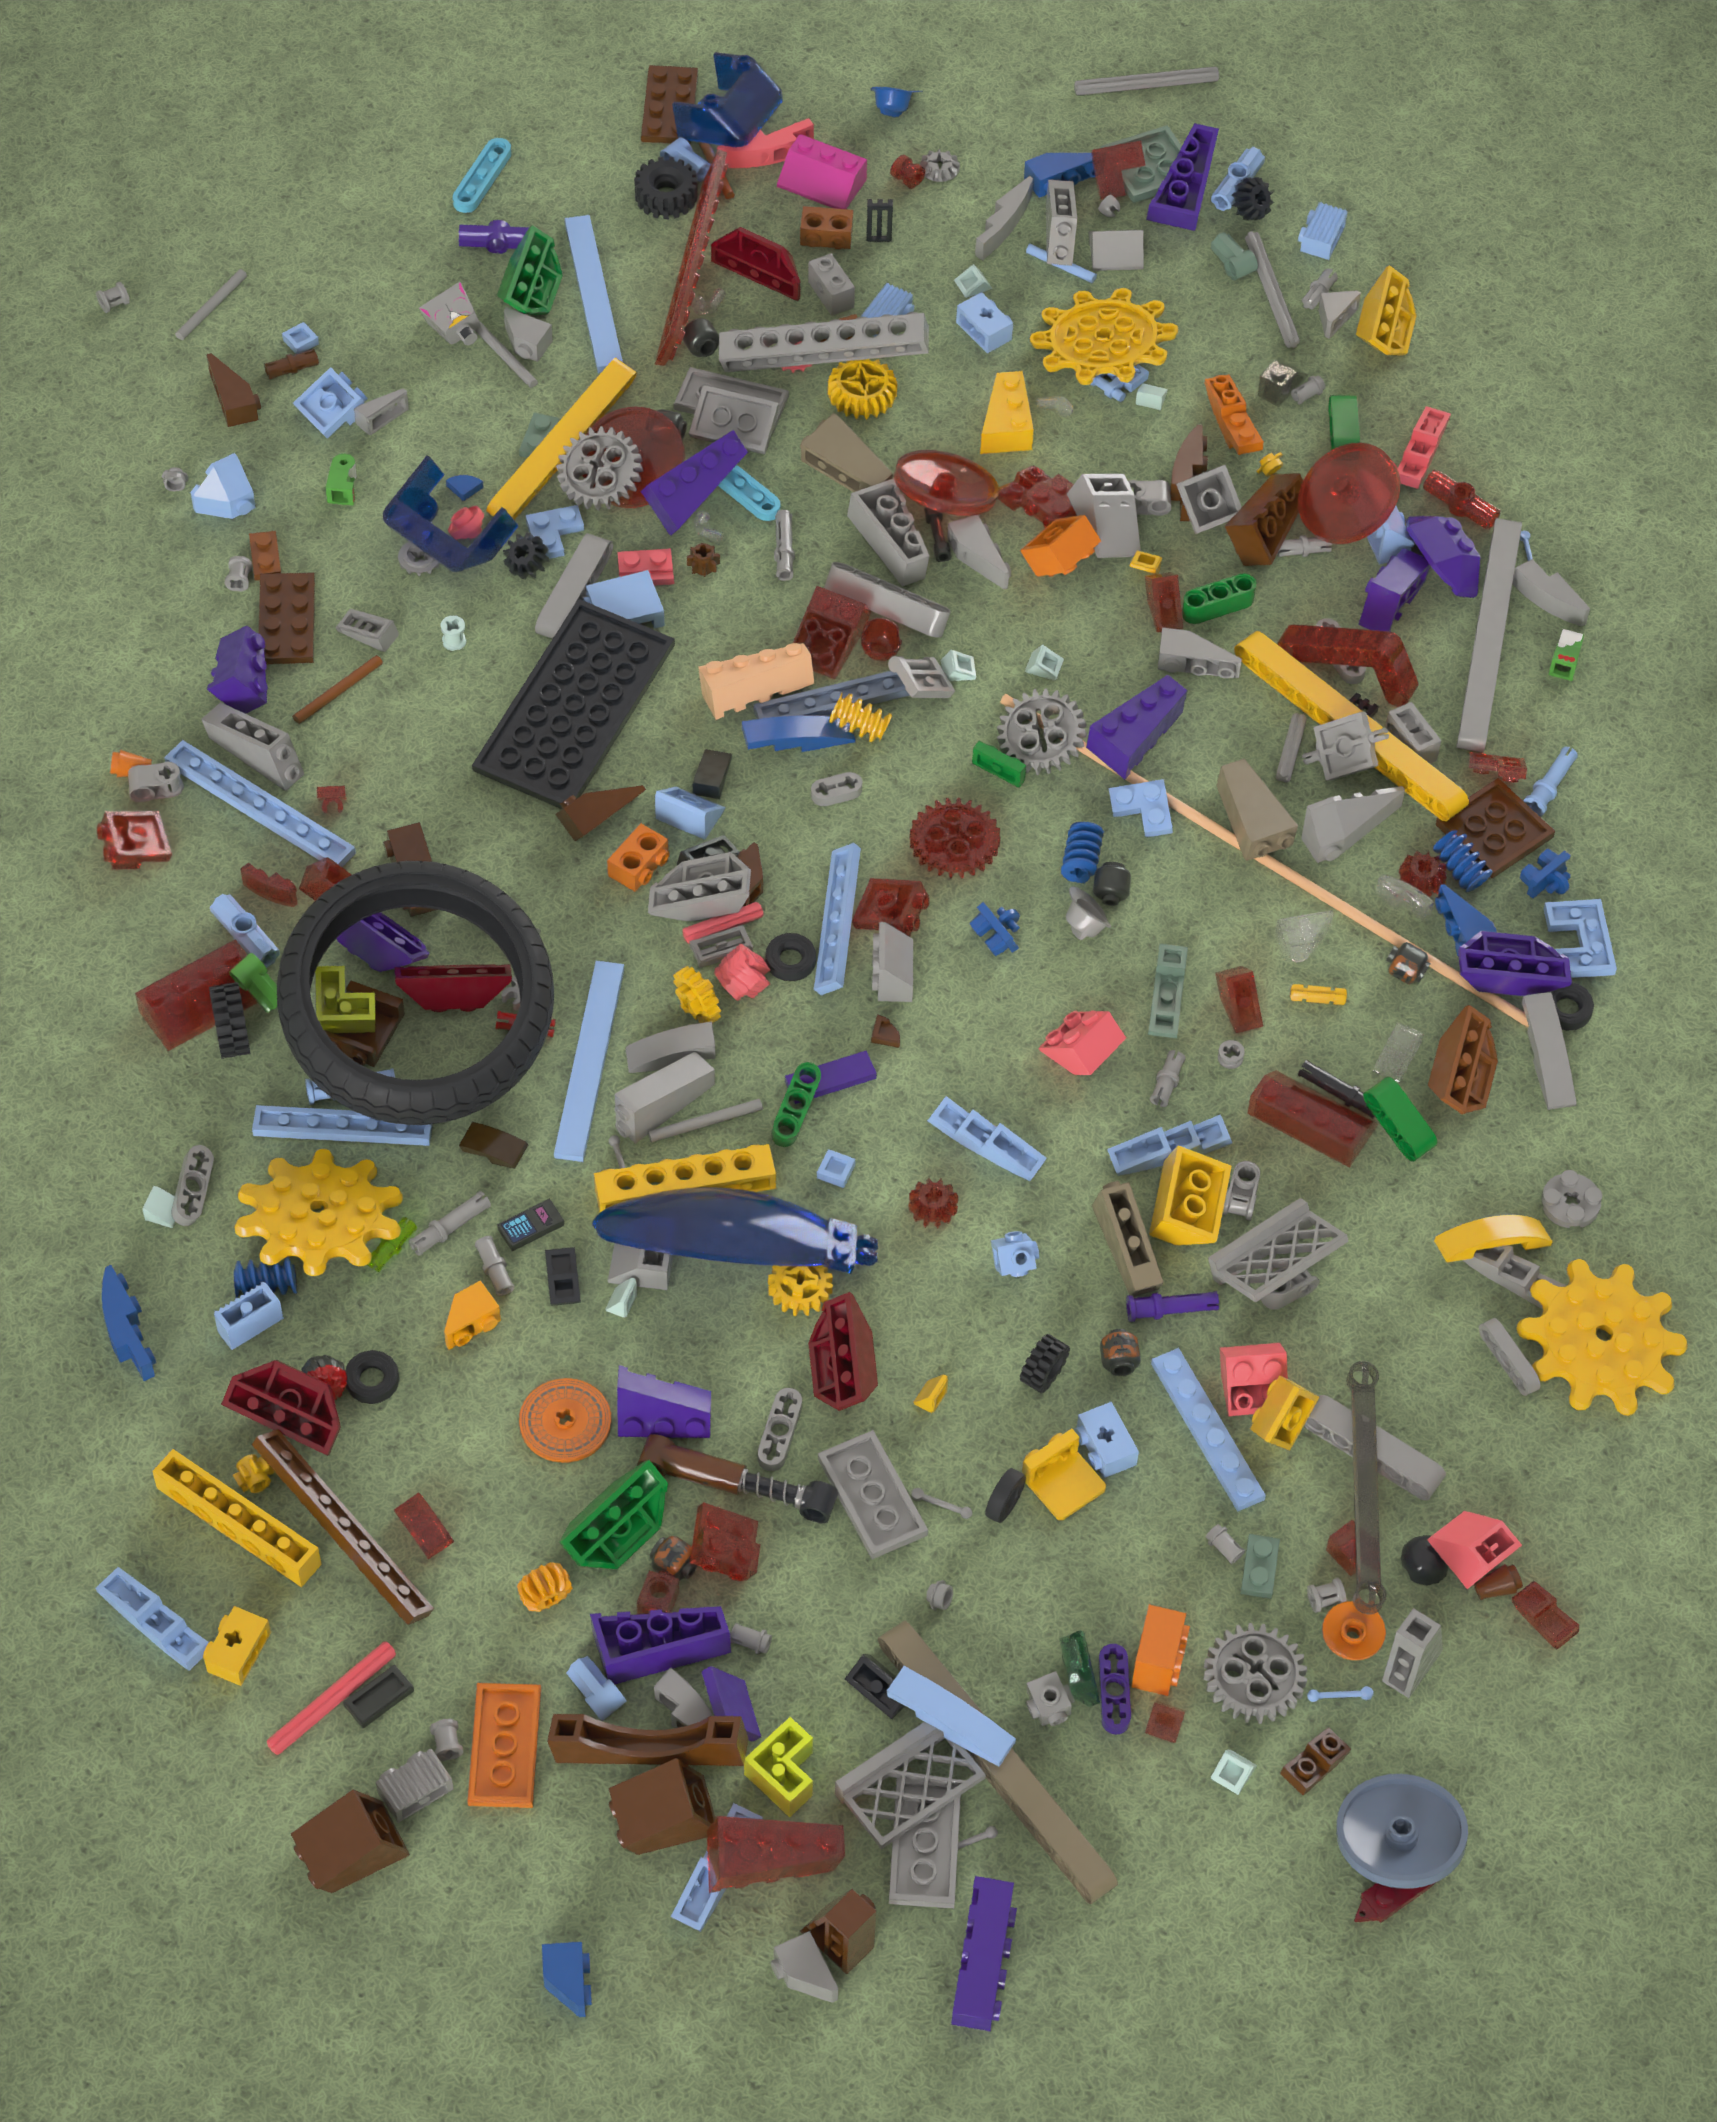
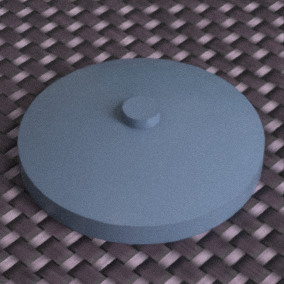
(1402, 1831)

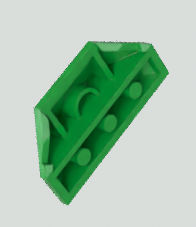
(532, 274)
(618, 1519)

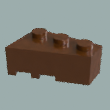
(408, 844)
(845, 1929)

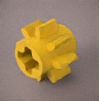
(253, 1473)

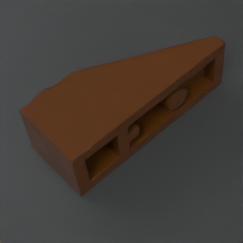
(233, 393)
(592, 808)

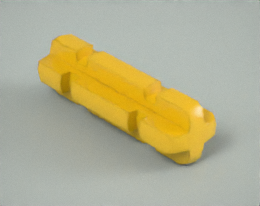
(1318, 994)

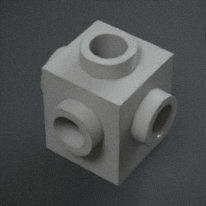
(1049, 1699)

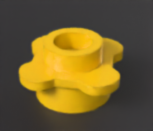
(1270, 464)

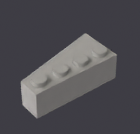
(890, 530)

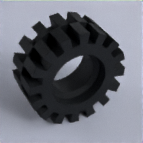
(1044, 1363)

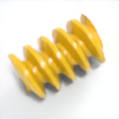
(860, 717)

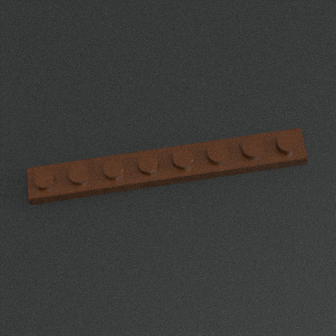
(343, 1527)

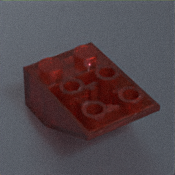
(831, 629)

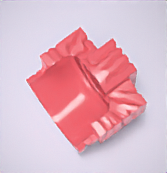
(742, 973)

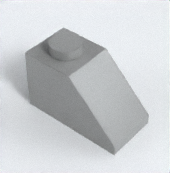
(527, 334)
(804, 1968)

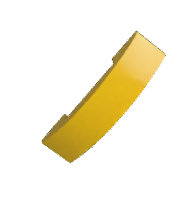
(1491, 1232)

